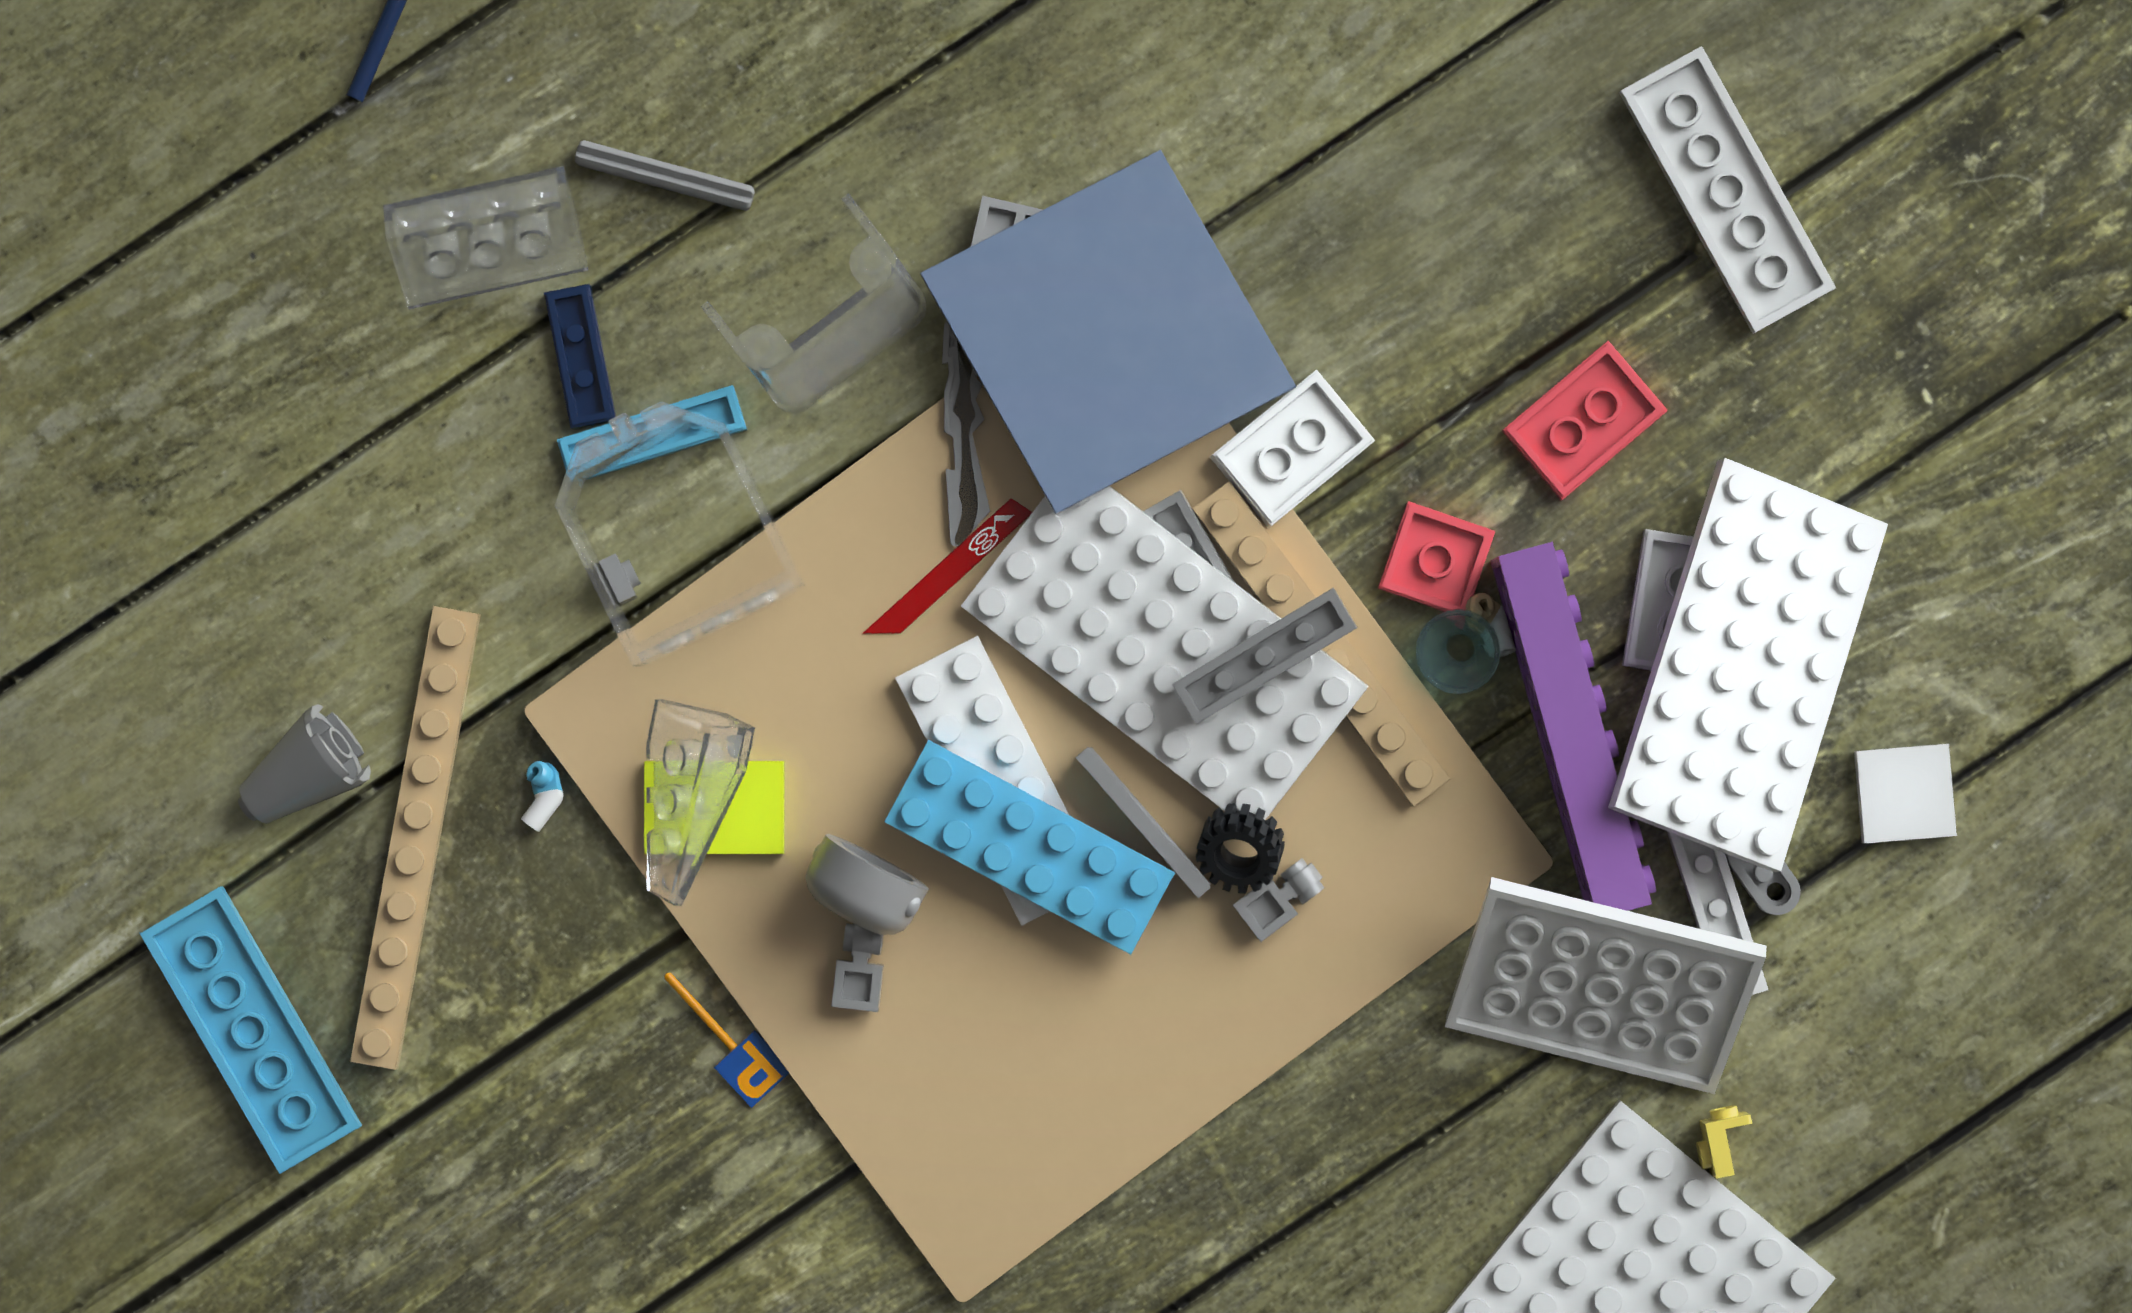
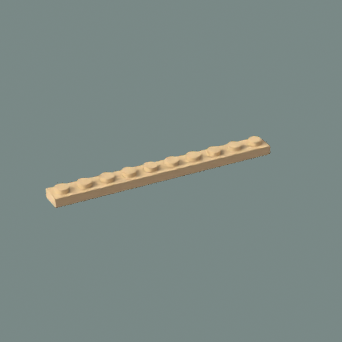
(415, 838)

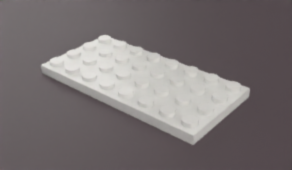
(1129, 611)
(1748, 665)

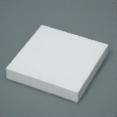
(1905, 793)

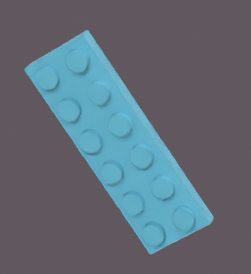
(1029, 847)
(251, 1029)

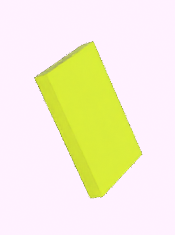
(754, 817)

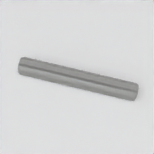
(664, 175)

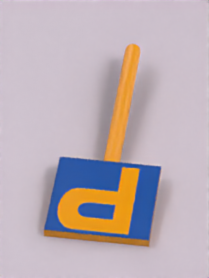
(750, 1066)

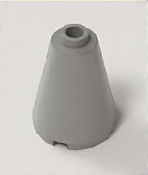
(304, 768)

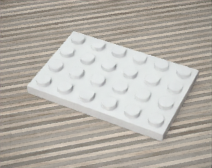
(1604, 985)

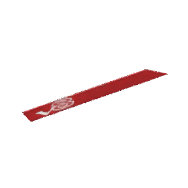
(951, 569)

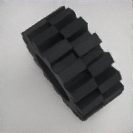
(1233, 868)

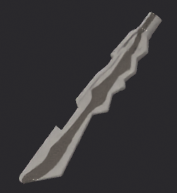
(962, 416)

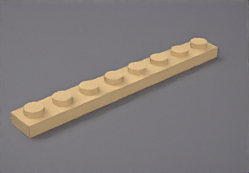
(1284, 591)

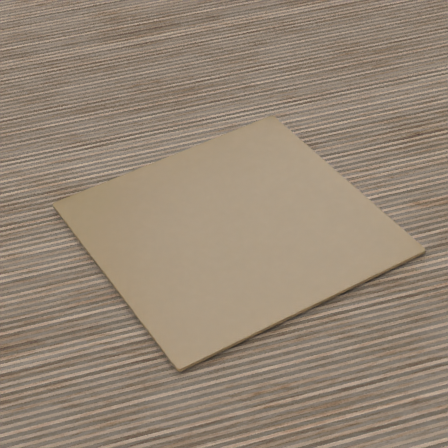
(1006, 1058)

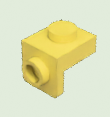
(1714, 1149)

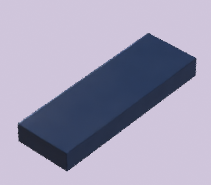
(580, 356)

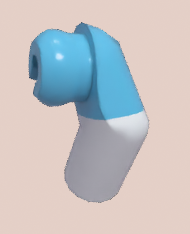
(547, 794)

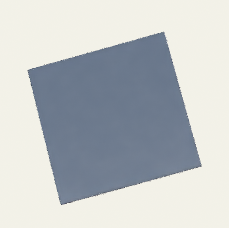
(1108, 331)

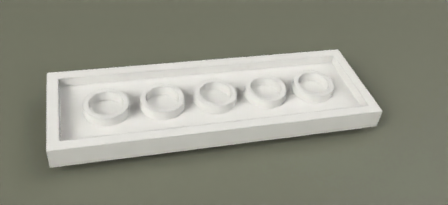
(1727, 190)
(971, 715)

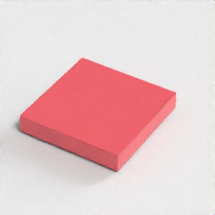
(1435, 558)

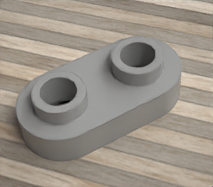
(1757, 880)

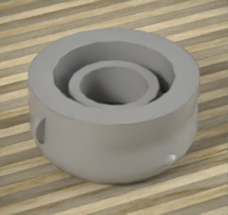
(863, 887)

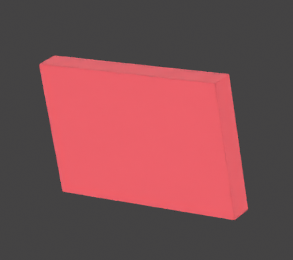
(1584, 420)

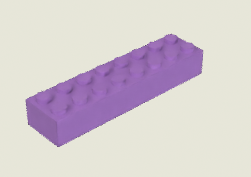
(1571, 727)

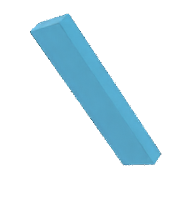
(717, 405)

